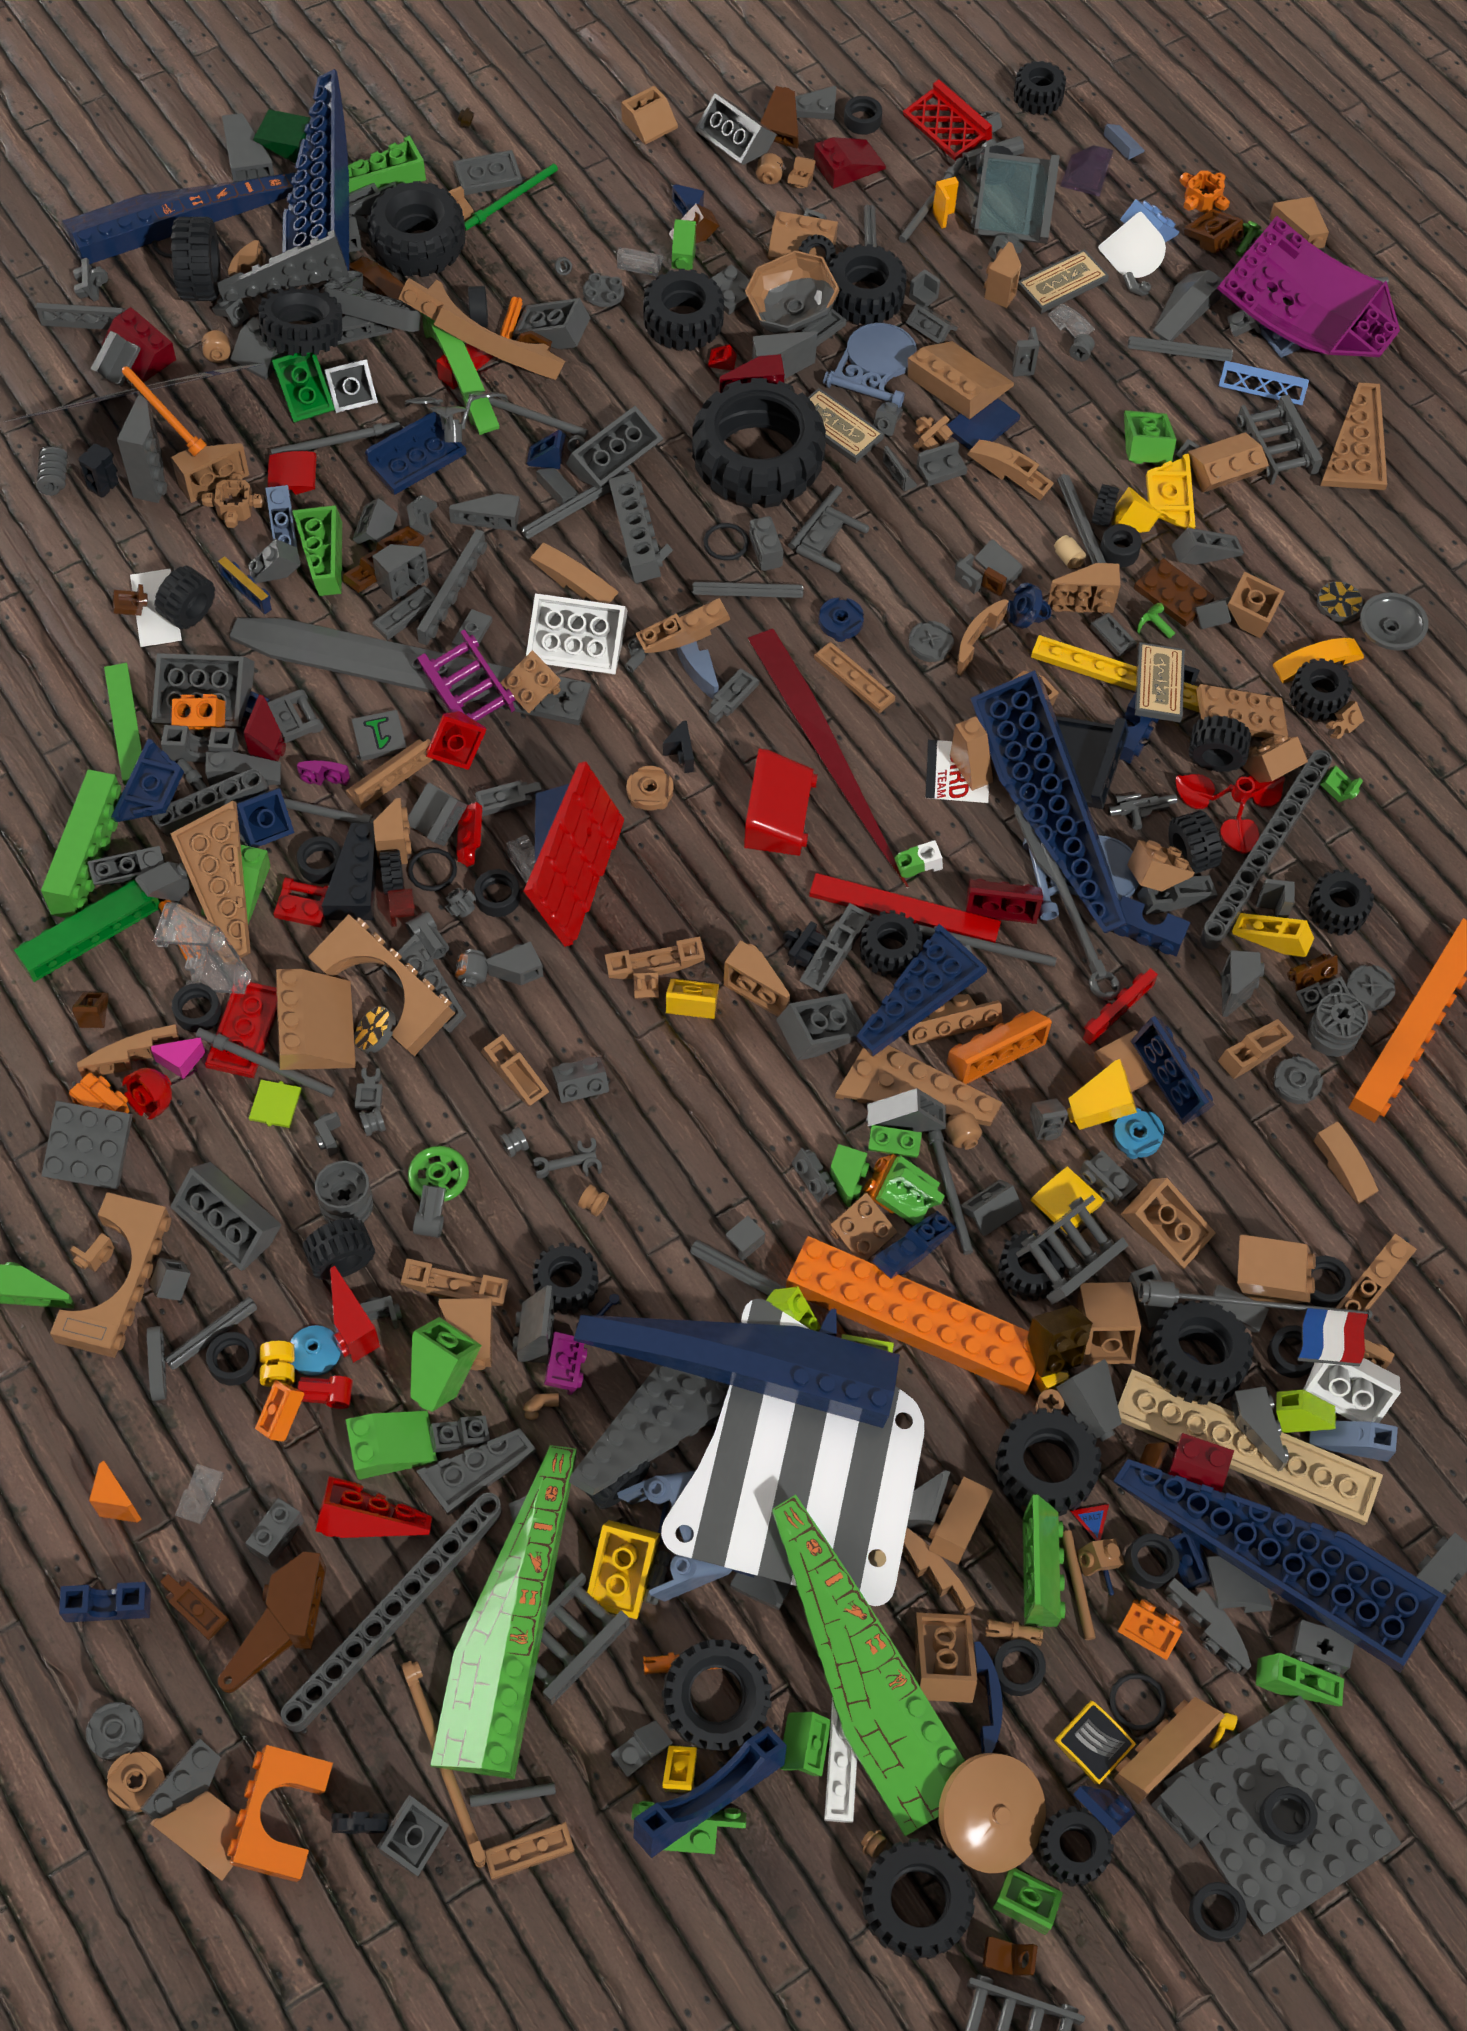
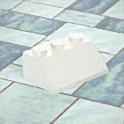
(1355, 1391)

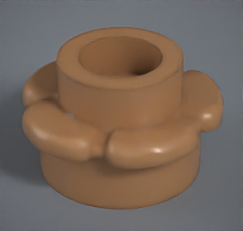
(873, 1843)

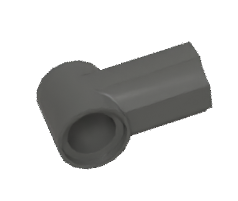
(427, 931)
(429, 1217)

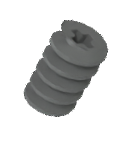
(51, 470)

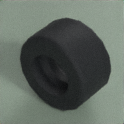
(1123, 535)

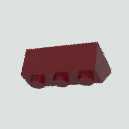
(155, 350)
(1004, 901)

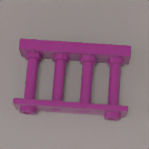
(444, 684)

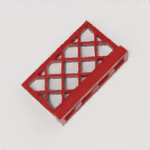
(962, 113)

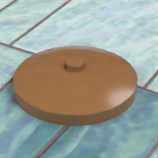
(992, 1812)

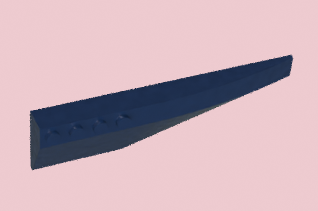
(322, 176)
(761, 1358)

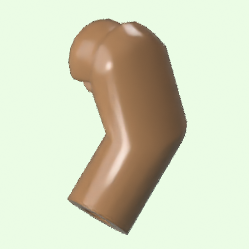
(539, 1401)

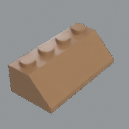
(1167, 1748)

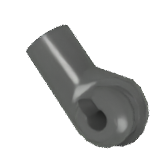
(1134, 287)
(637, 655)

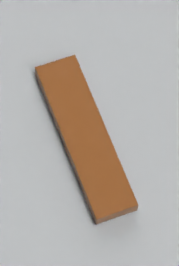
(854, 677)

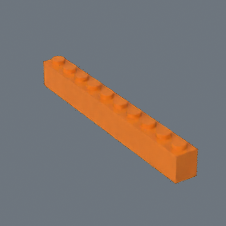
(1414, 1029)

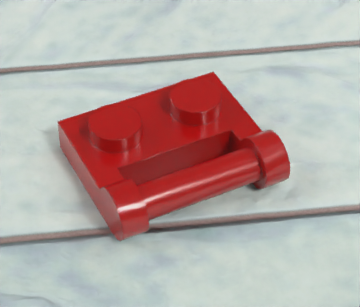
(298, 908)

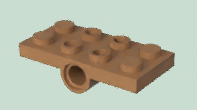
(1258, 712)

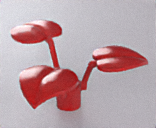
(1238, 834)

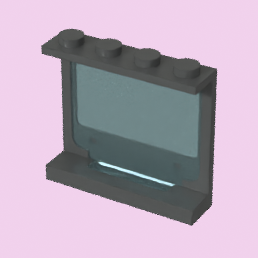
(1015, 196)

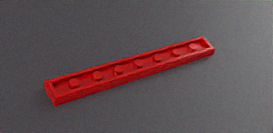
(923, 912)

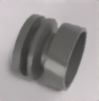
(1337, 1024)
(343, 1192)

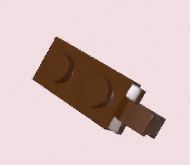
(194, 1606)

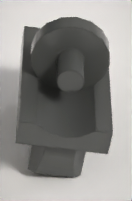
(89, 280)

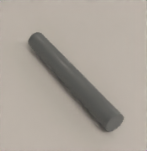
(512, 1794)

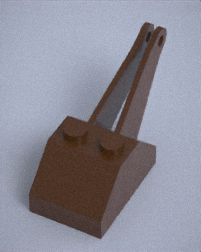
(289, 1619)

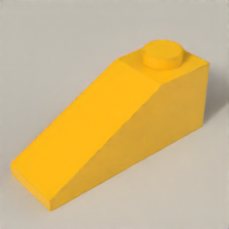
(1276, 933)

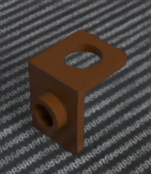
(1007, 1957)

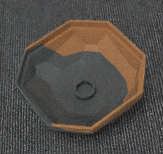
(792, 292)

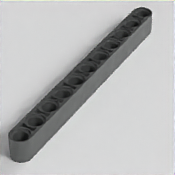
(1262, 856)
(389, 1623)

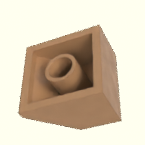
(1254, 604)

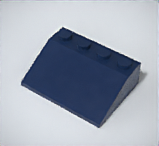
(1172, 1071)

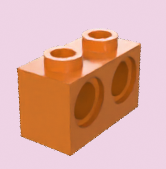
(198, 712)

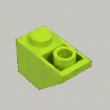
(794, 1304)
(1304, 1412)

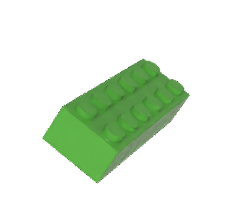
(83, 840)

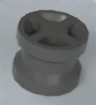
(1082, 347)
(372, 1121)
(514, 1142)

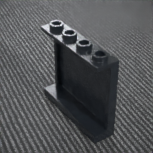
(1094, 754)

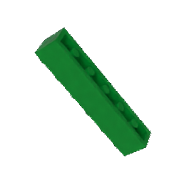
(85, 930)

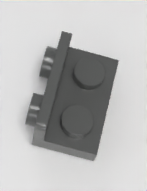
(941, 464)
(1108, 1178)

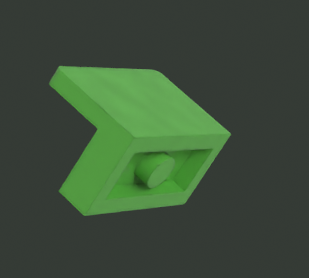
(806, 1742)

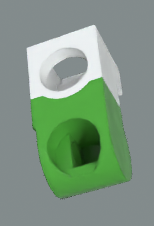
(919, 859)

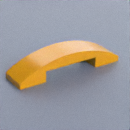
(1337, 649)

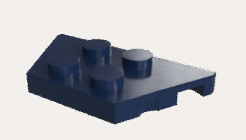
(149, 786)

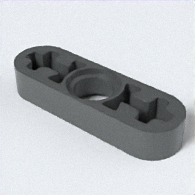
(156, 1363)

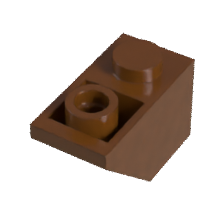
(705, 222)

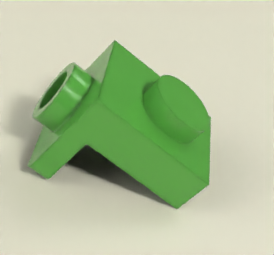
(1340, 785)

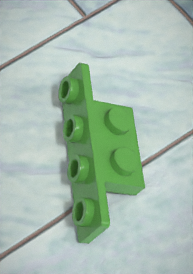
(703, 1837)

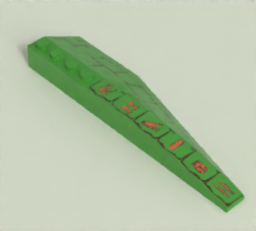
(501, 1643)
(870, 1684)

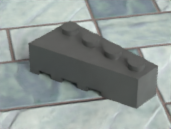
(1446, 1565)

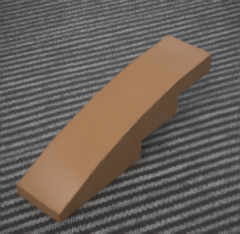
(573, 574)
(119, 1055)
(940, 1574)

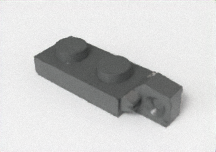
(732, 695)
(507, 796)

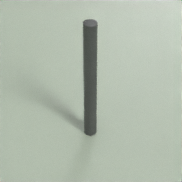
(832, 496)

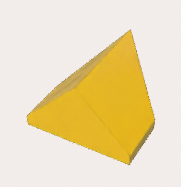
(1135, 512)

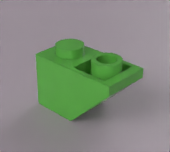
(846, 1172)

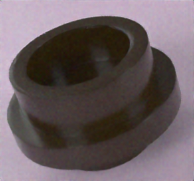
(465, 117)

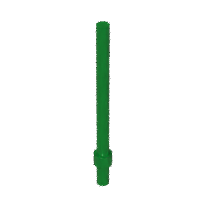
(481, 215)

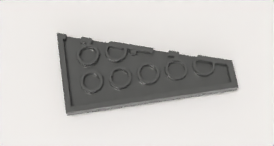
(295, 267)

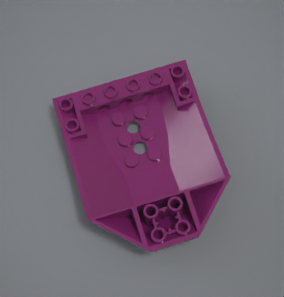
(1331, 305)

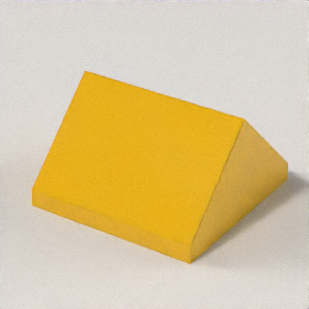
(691, 998)

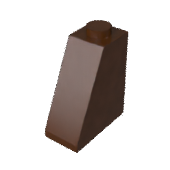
(782, 117)

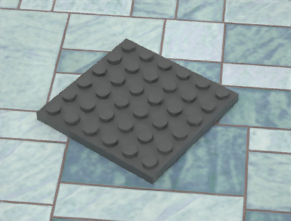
(1236, 1779)

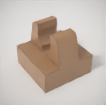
(646, 985)

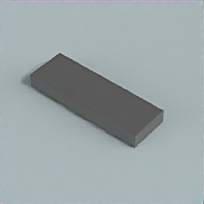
(404, 613)

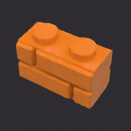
(97, 1093)

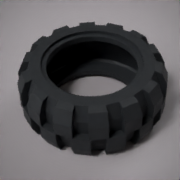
(759, 406)

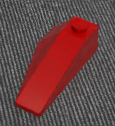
(354, 1513)

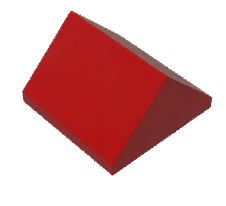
(456, 740)

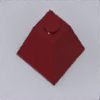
(263, 733)

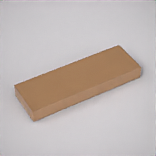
(528, 1851)

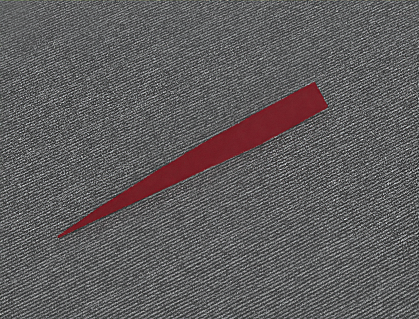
(811, 719)

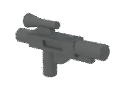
(1140, 807)

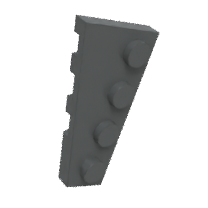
(417, 956)
(468, 1474)

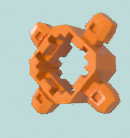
(1215, 187)

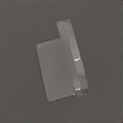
(639, 261)

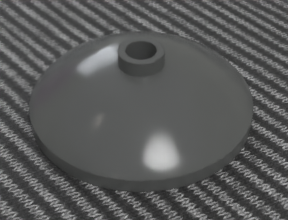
(1394, 613)

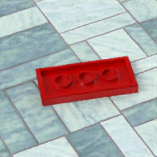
(246, 1023)

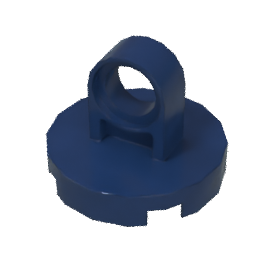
(1026, 606)

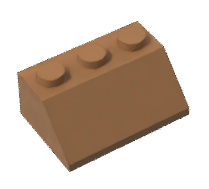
(792, 229)
(1227, 461)

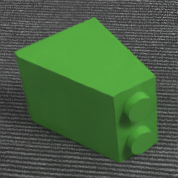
(440, 1363)

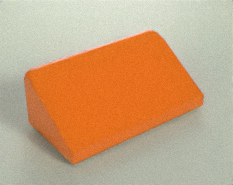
(279, 1411)

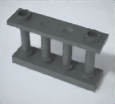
(1292, 426)
(1077, 1273)
(593, 1645)
(984, 1986)

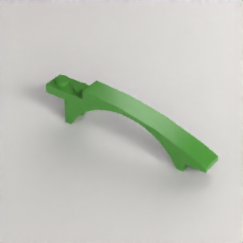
(467, 378)

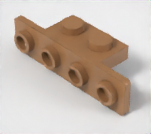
(955, 1017)

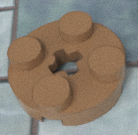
(646, 799)
(120, 1782)

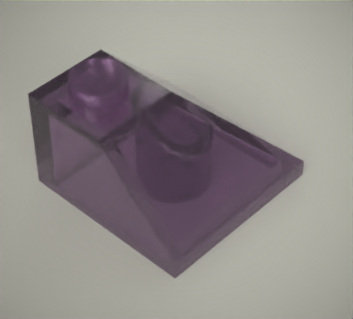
(1088, 170)

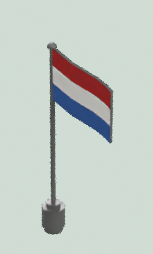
(1327, 1333)

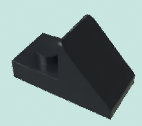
(679, 743)

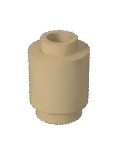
(1069, 552)

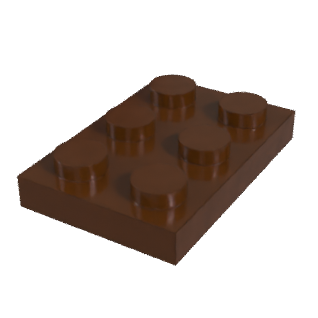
(1174, 590)

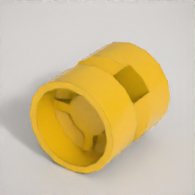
(277, 1362)

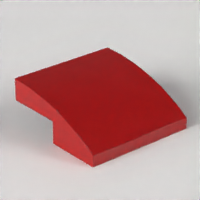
(293, 469)

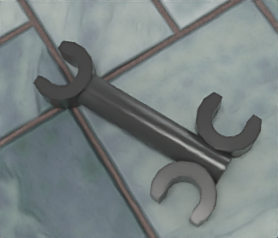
(586, 1157)

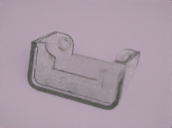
(207, 948)

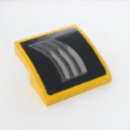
(1094, 1742)

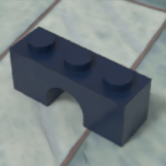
(1137, 733)
(1164, 936)
(84, 1603)

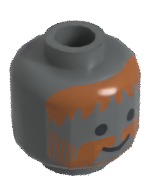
(471, 968)

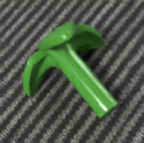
(1252, 231)
(1152, 615)

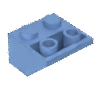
(1153, 214)

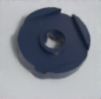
(841, 629)

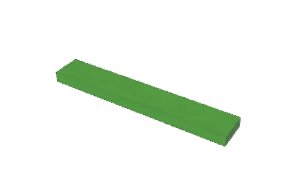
(123, 717)

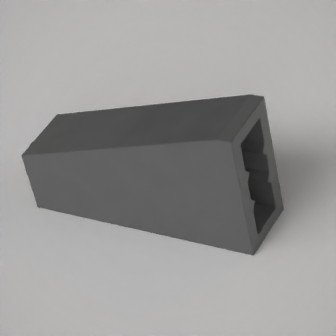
(246, 156)

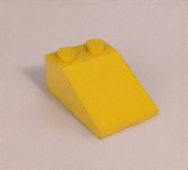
(622, 1567)

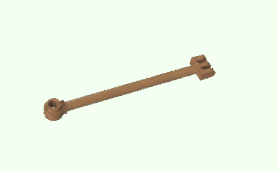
(412, 1673)

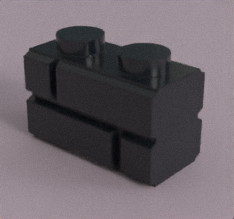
(99, 470)

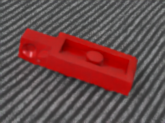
(469, 834)

